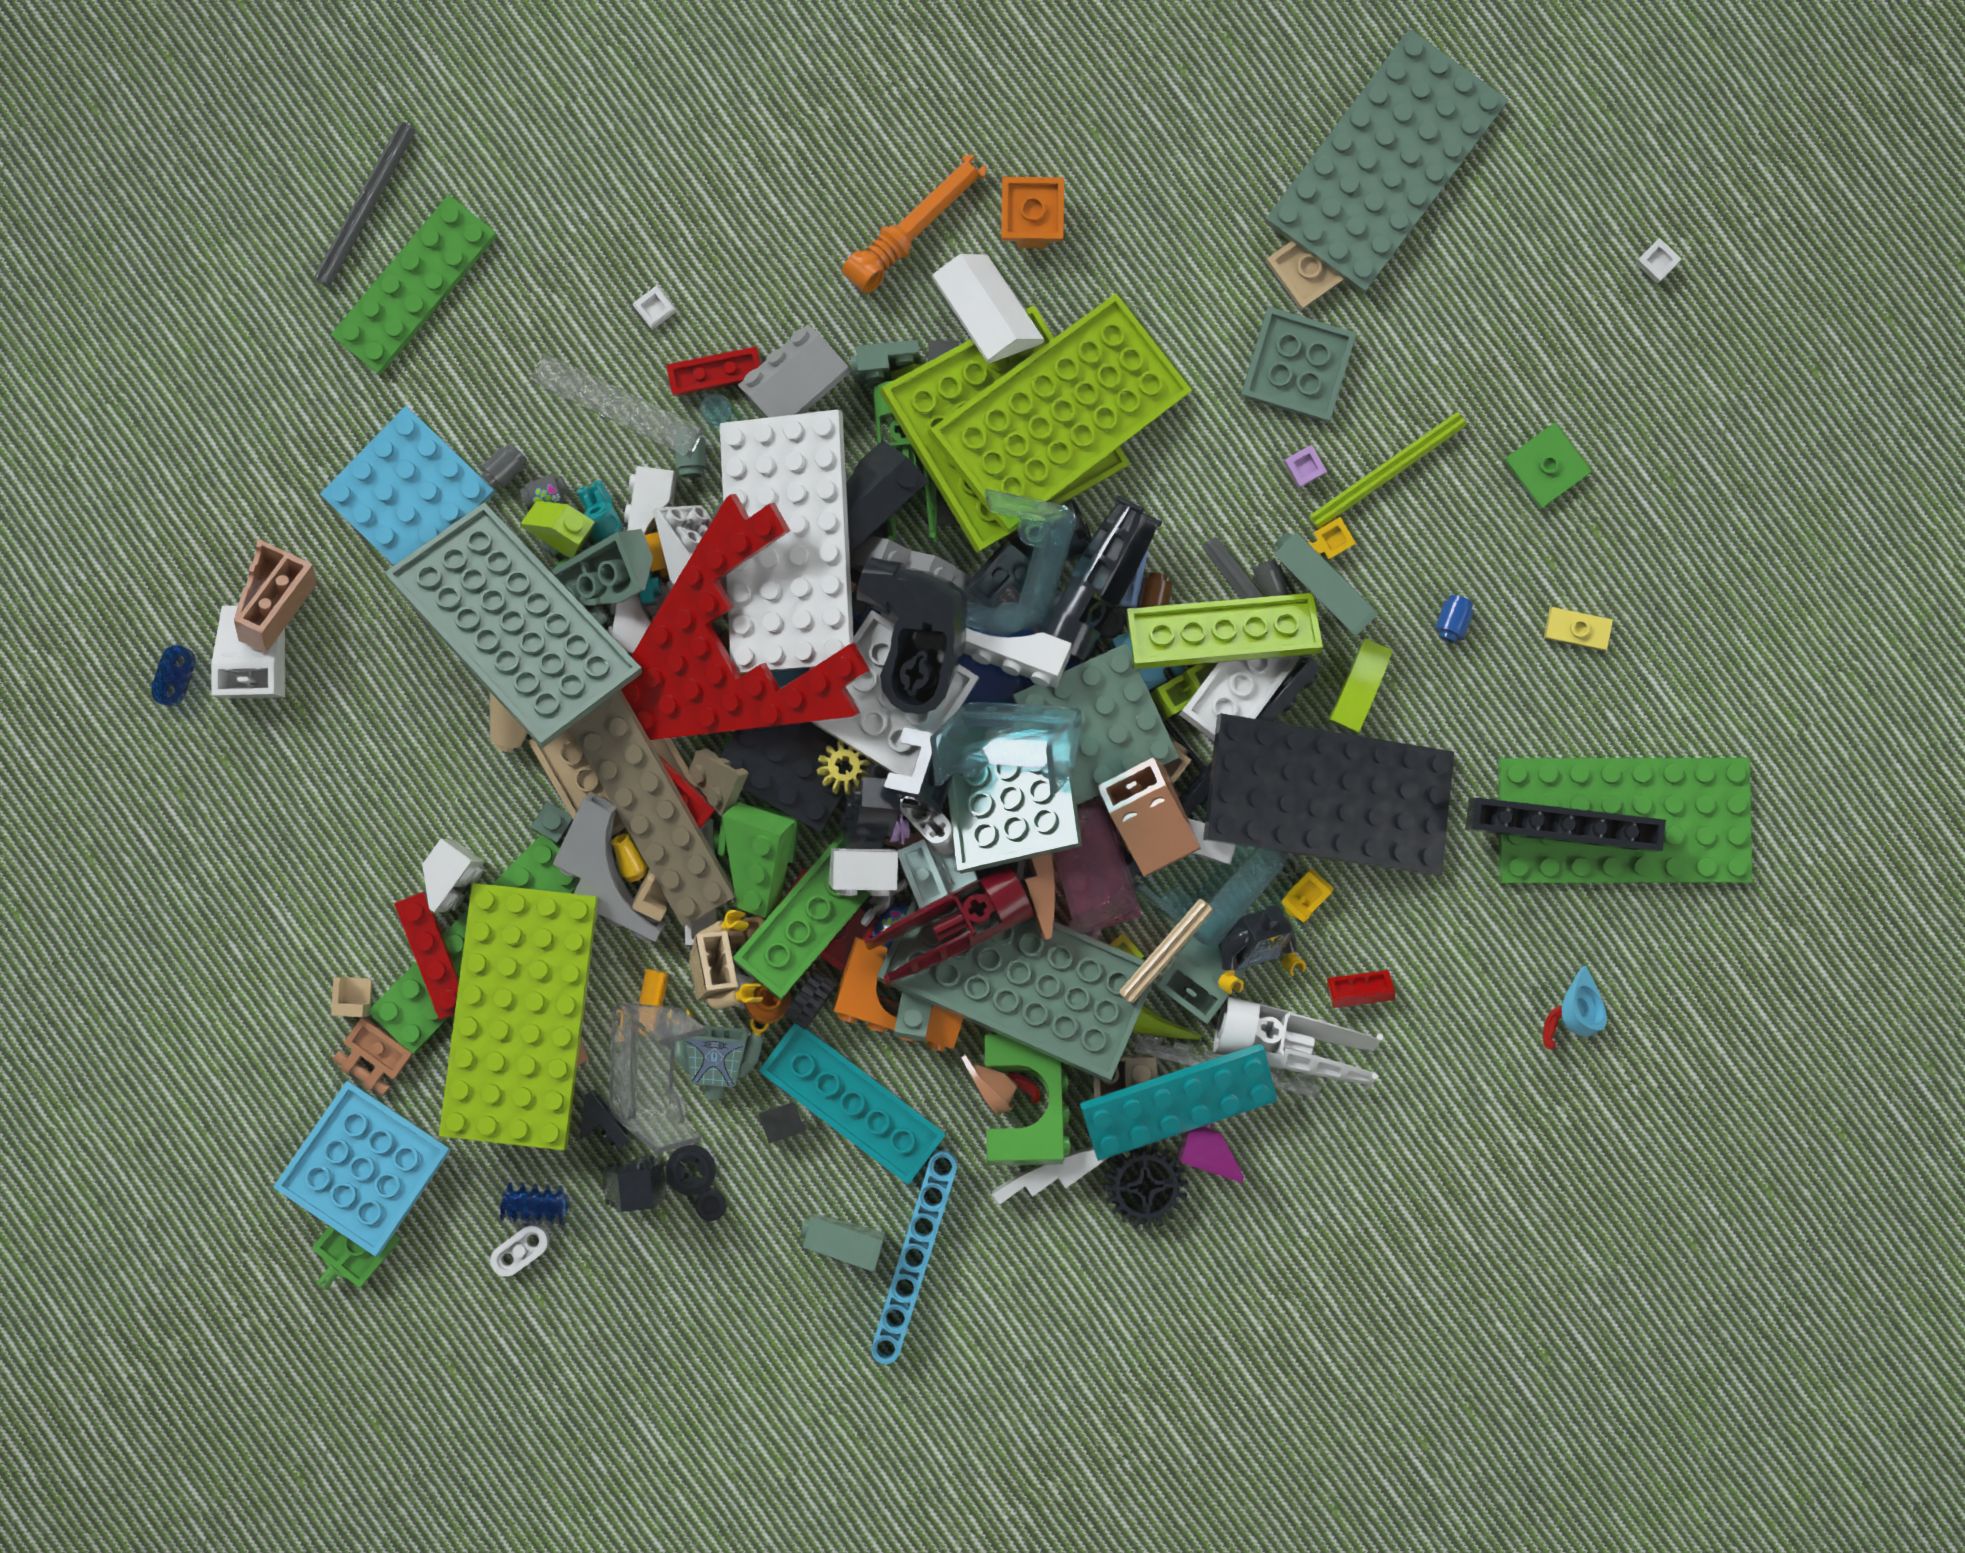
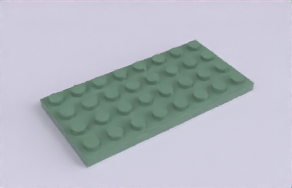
(1386, 161)
(513, 624)
(1033, 990)

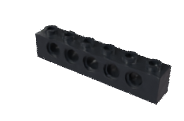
(1565, 824)

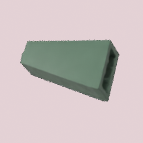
(1324, 582)

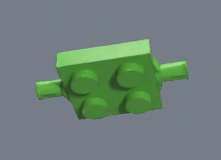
(348, 1258)

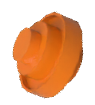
(770, 1008)

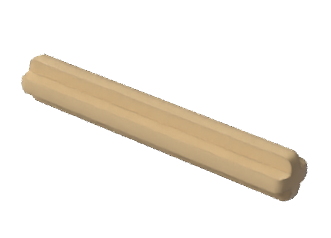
(1166, 951)

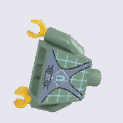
(719, 1056)

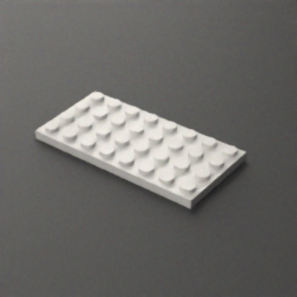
(796, 592)

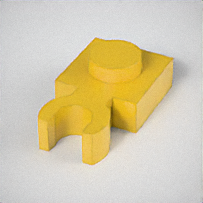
(1332, 538)

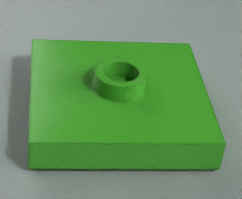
(1547, 465)

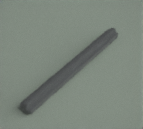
(364, 204)

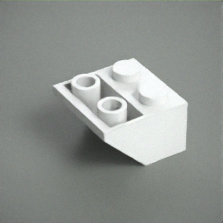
(863, 870)
(448, 873)

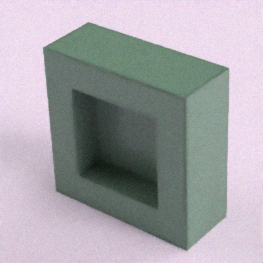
(552, 823)

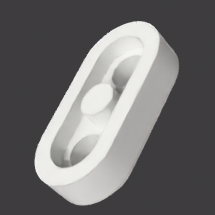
(521, 1250)

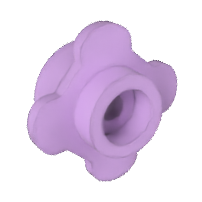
(900, 831)

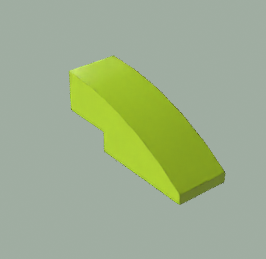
(1360, 686)
(1176, 693)

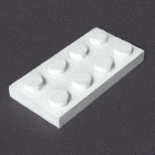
(1236, 690)

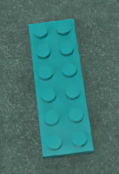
(852, 1102)
(1179, 1102)

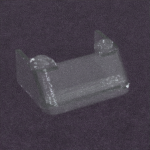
(643, 1073)

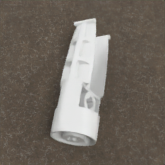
(1247, 1023)

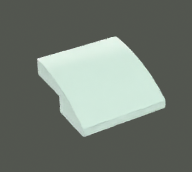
(931, 873)

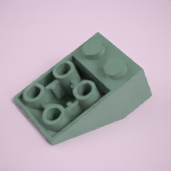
(1194, 979)

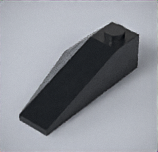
(878, 490)

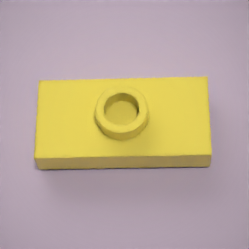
(1578, 628)

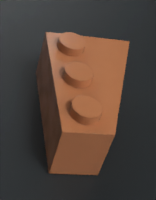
(272, 595)

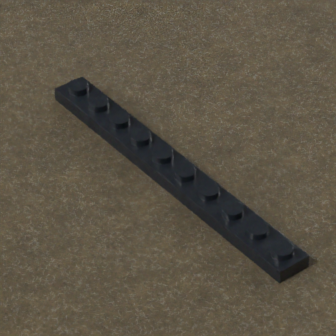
(1282, 700)

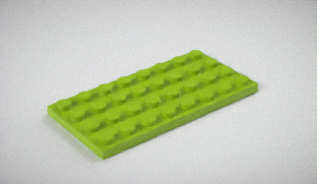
(1061, 409)
(519, 1016)

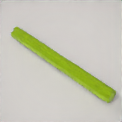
(1388, 470)

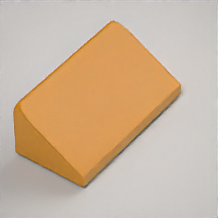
(654, 987)

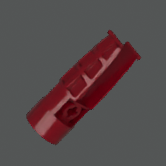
(1001, 899)

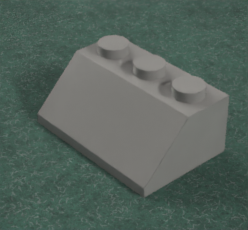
(795, 375)

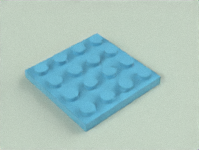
(405, 488)
(362, 1168)

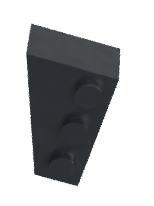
(869, 815)
(634, 1184)

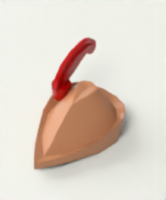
(1000, 1087)

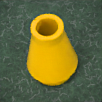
(629, 859)

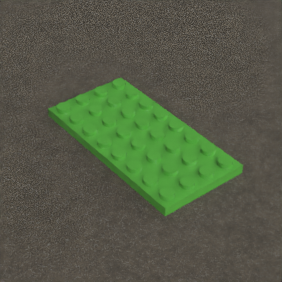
(1699, 798)

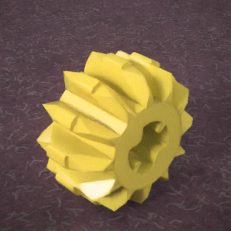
(833, 770)

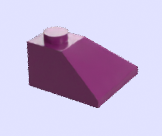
(1208, 1151)

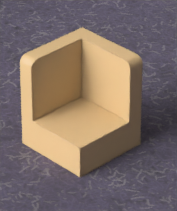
(650, 898)
(351, 996)

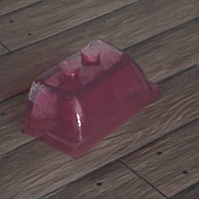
(1097, 873)

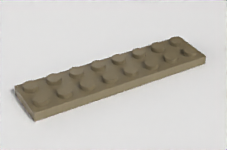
(652, 809)

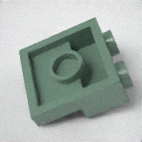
(874, 361)

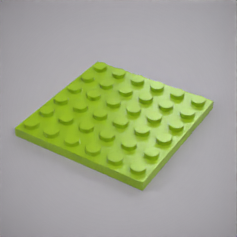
(943, 386)

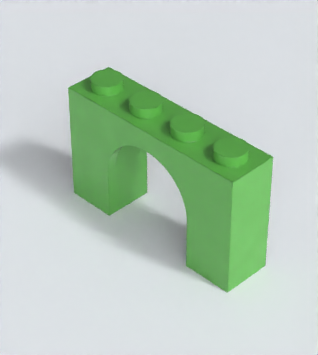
(1043, 1140)

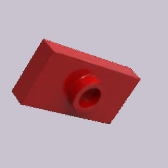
(1360, 989)

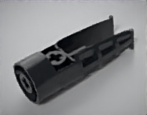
(1101, 577)

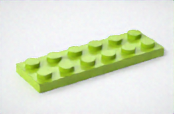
(1224, 631)

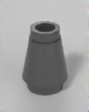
(1270, 578)

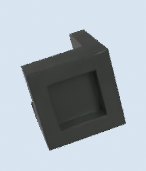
(781, 1122)

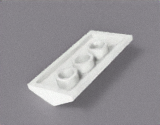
(986, 307)

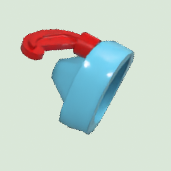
(1580, 1012)

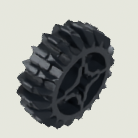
(1160, 1185)

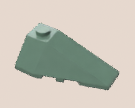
(609, 570)

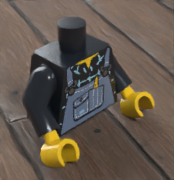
(1257, 940)

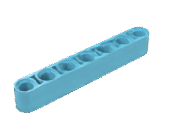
(908, 1270)

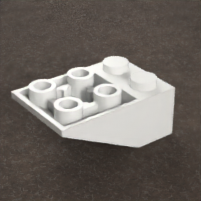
(679, 534)
(243, 670)

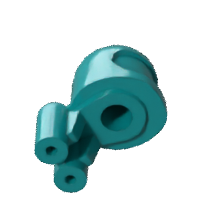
(599, 509)

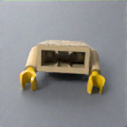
(714, 968)

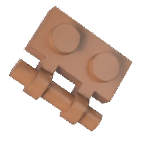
(379, 1049)

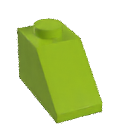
(558, 526)

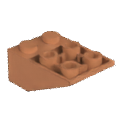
(1149, 816)

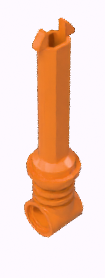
(868, 267)

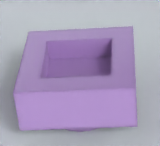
(1305, 466)

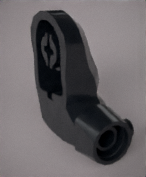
(927, 632)

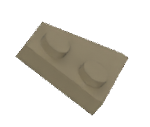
(717, 779)

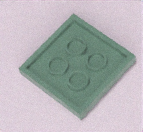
(1298, 364)

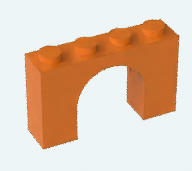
(859, 999)

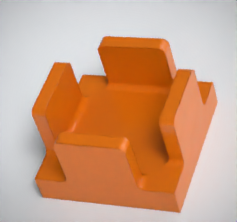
(1032, 210)

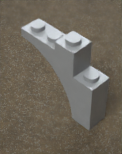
(889, 550)
(591, 857)

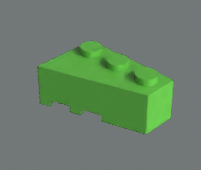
(757, 856)

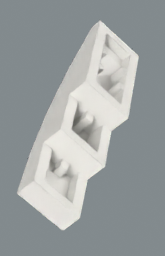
(1040, 1176)

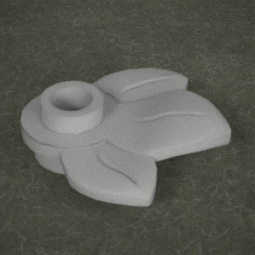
(879, 904)

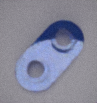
(170, 674)

